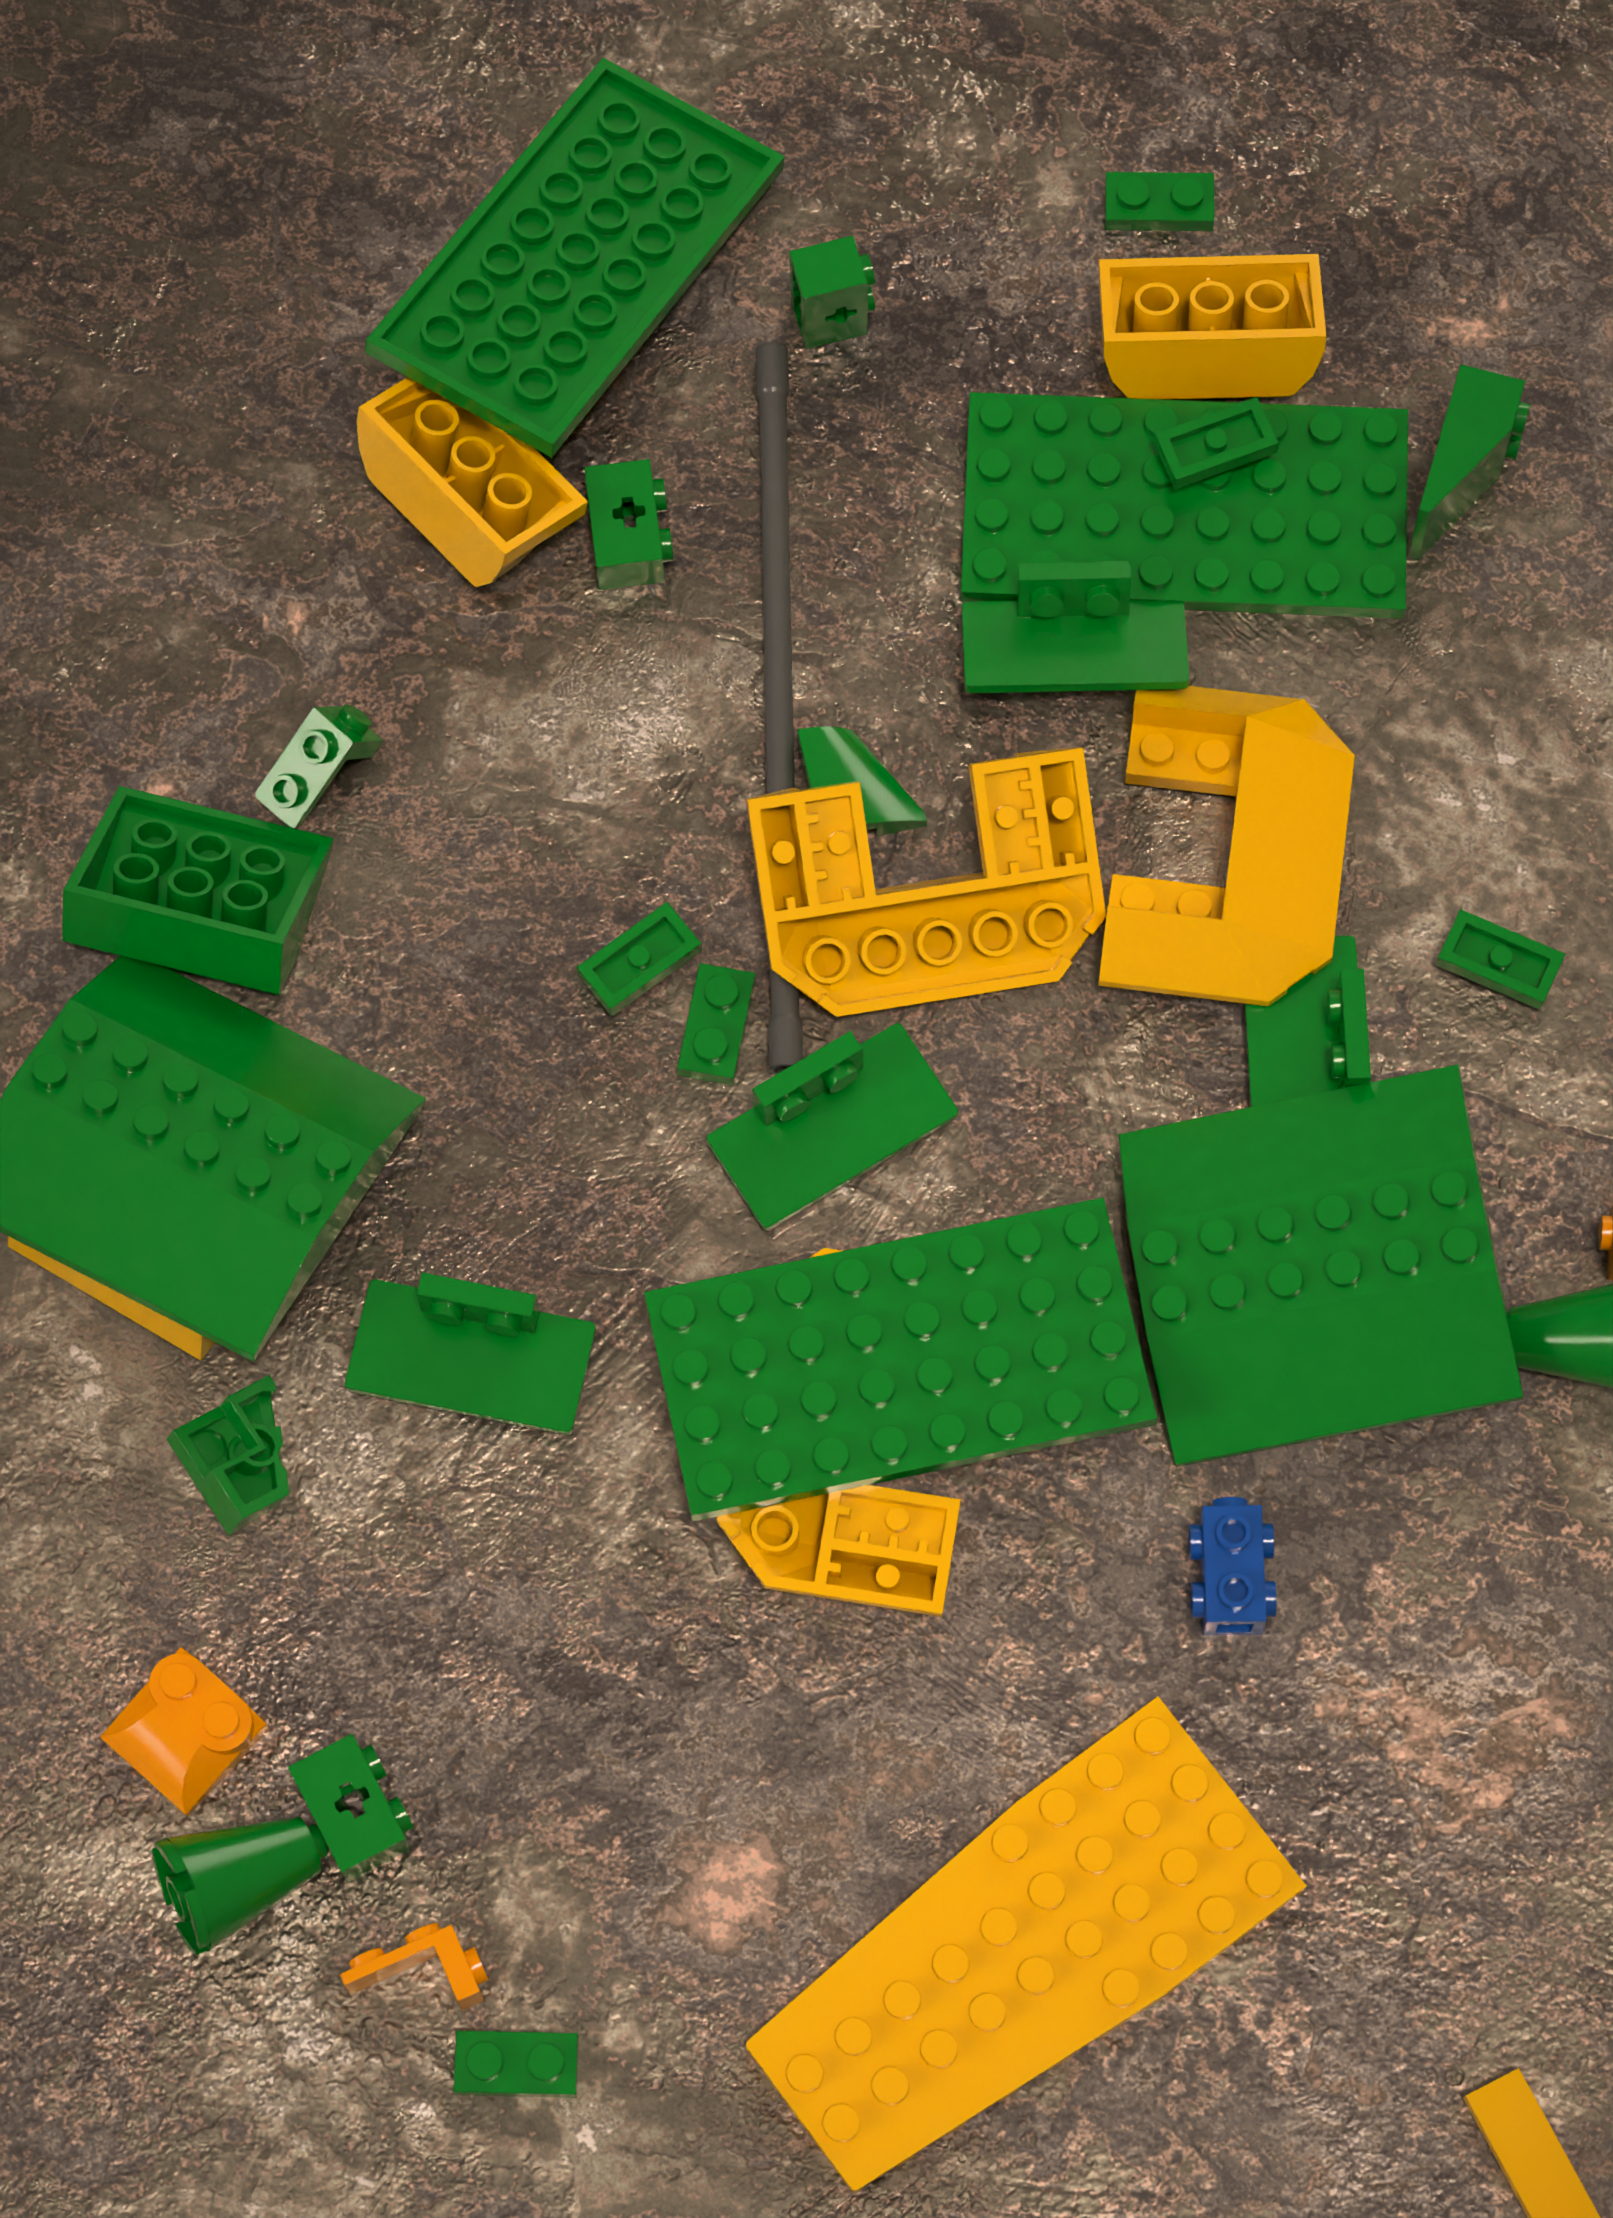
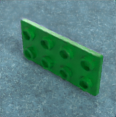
(1074, 634)
(1311, 1035)
(830, 1122)
(471, 1352)

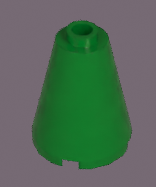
(1567, 1336)
(234, 1875)

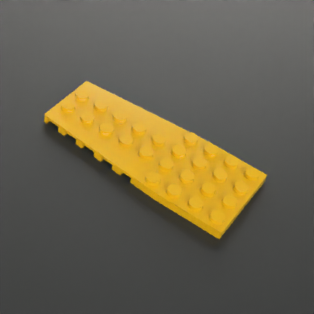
(1026, 1948)

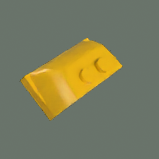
(1212, 325)
(462, 480)

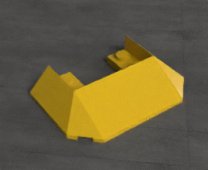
(1283, 858)
(936, 937)
(853, 1545)

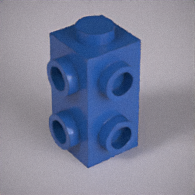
(1232, 1552)

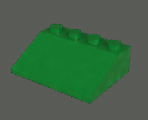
(195, 889)

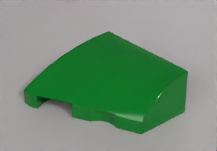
(839, 756)
(236, 1456)

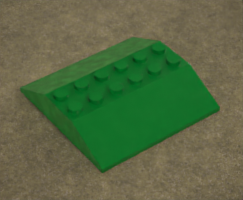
(190, 1150)
(1317, 1267)

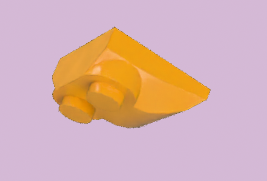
(184, 1730)

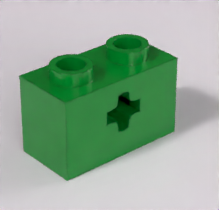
(831, 291)
(633, 553)
(357, 1842)

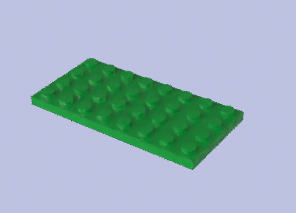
(575, 256)
(1281, 535)
(899, 1359)

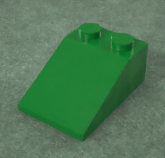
(1477, 435)

